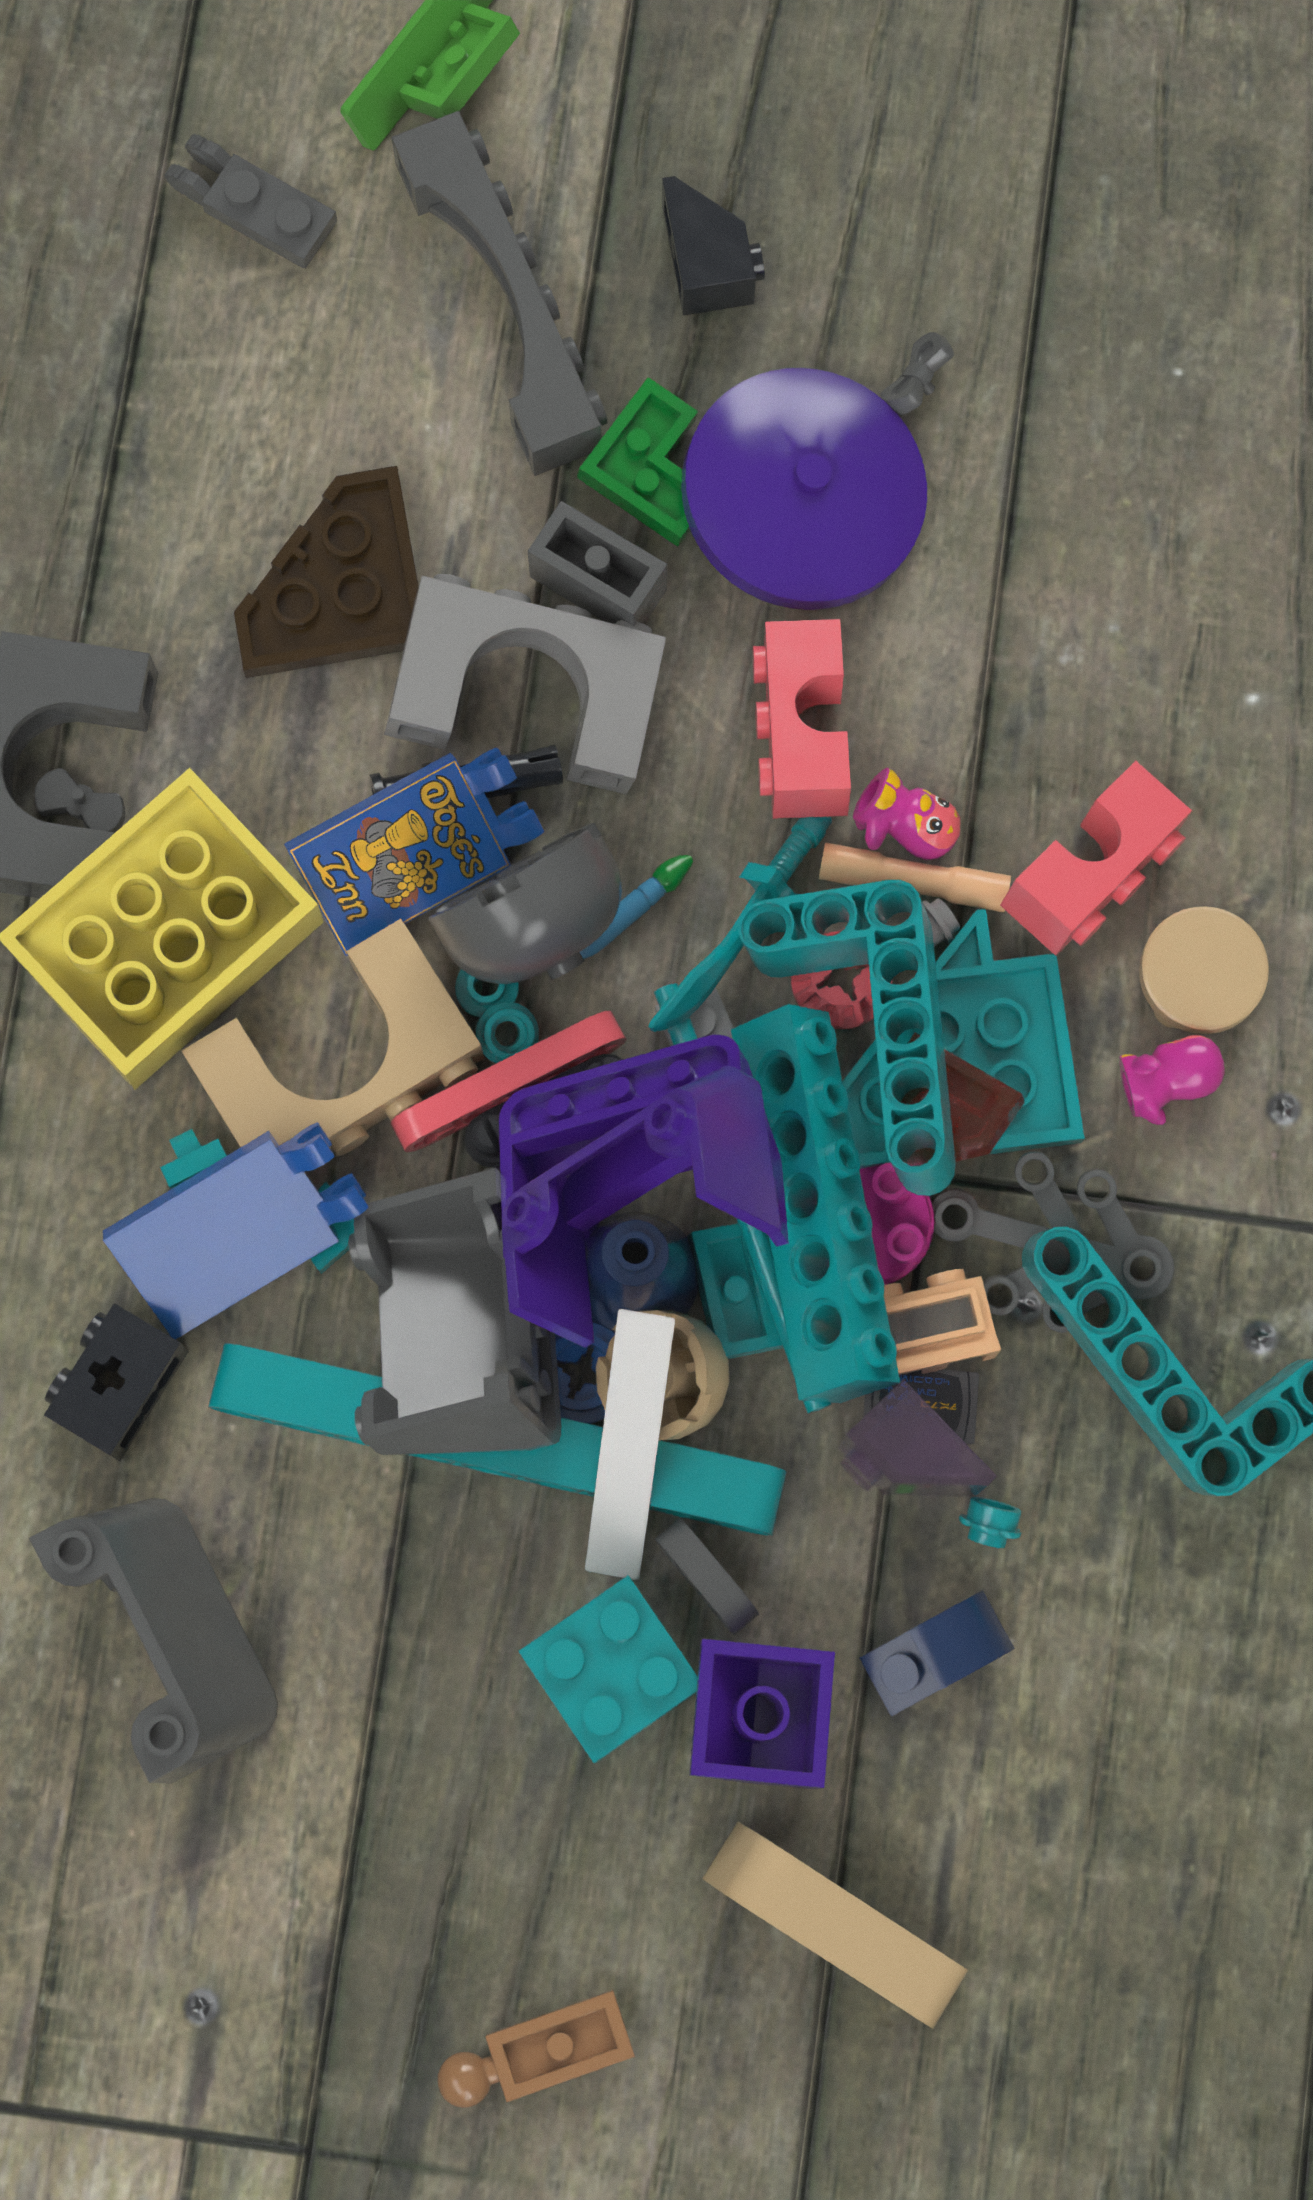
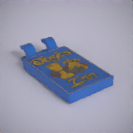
(411, 846)

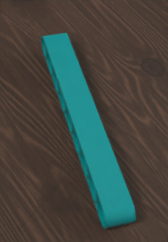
(324, 1403)

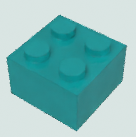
(611, 1669)

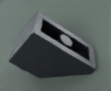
(708, 251)

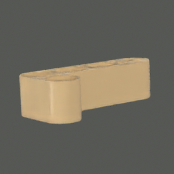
(835, 1924)

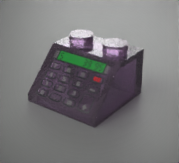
(911, 1451)

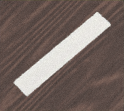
(629, 1443)

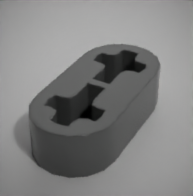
(706, 1576)

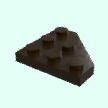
(337, 584)

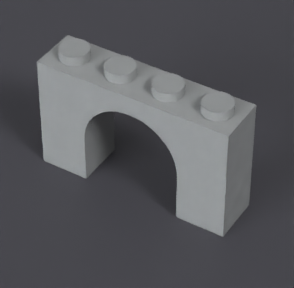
(608, 662)

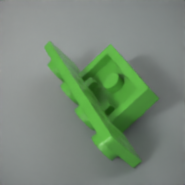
(429, 66)

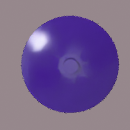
(804, 488)

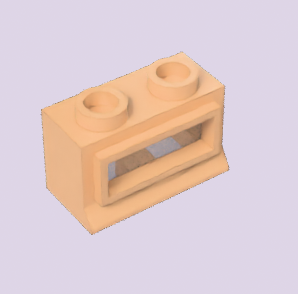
(940, 1322)

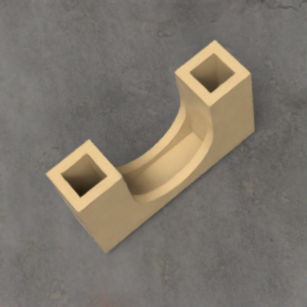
(425, 1049)

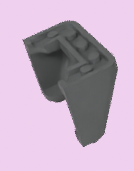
(451, 1352)
(185, 1623)

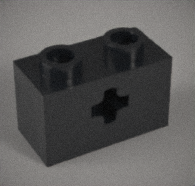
(147, 1365)

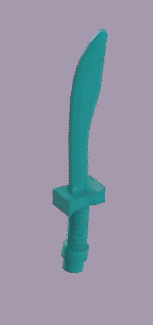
(768, 883)

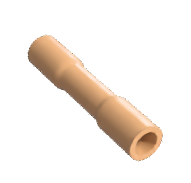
(954, 884)

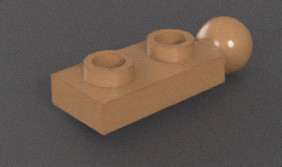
(540, 2052)

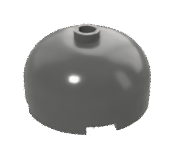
(534, 911)

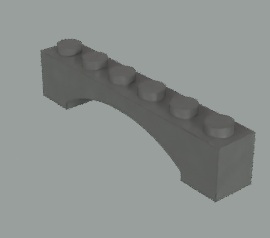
(448, 178)

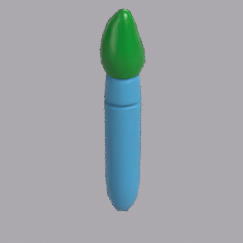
(665, 879)

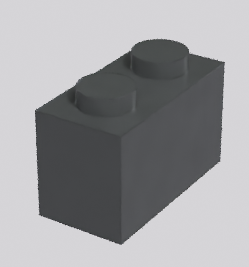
(596, 568)

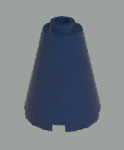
(658, 1283)

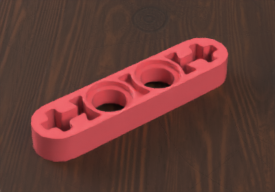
(537, 1064)

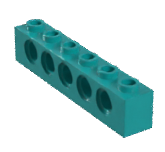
(830, 1266)

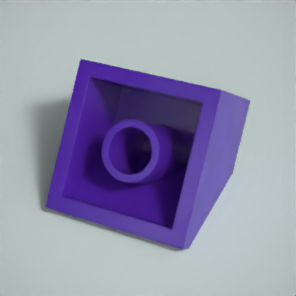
(762, 1714)

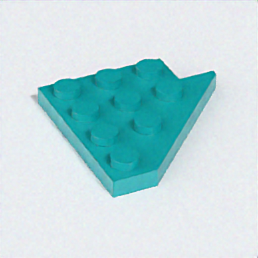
(1002, 1021)

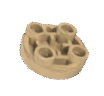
(1203, 970)

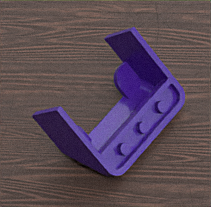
(565, 1114)
(704, 1124)

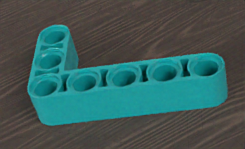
(894, 1005)
(1166, 1376)

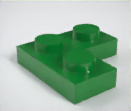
(633, 465)

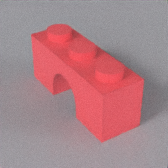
(805, 766)
(1063, 894)

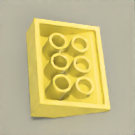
(162, 928)

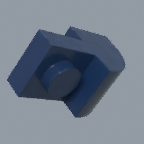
(937, 1653)

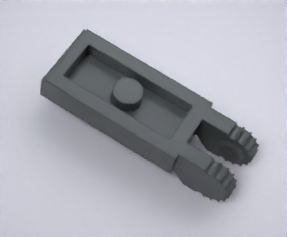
(254, 202)

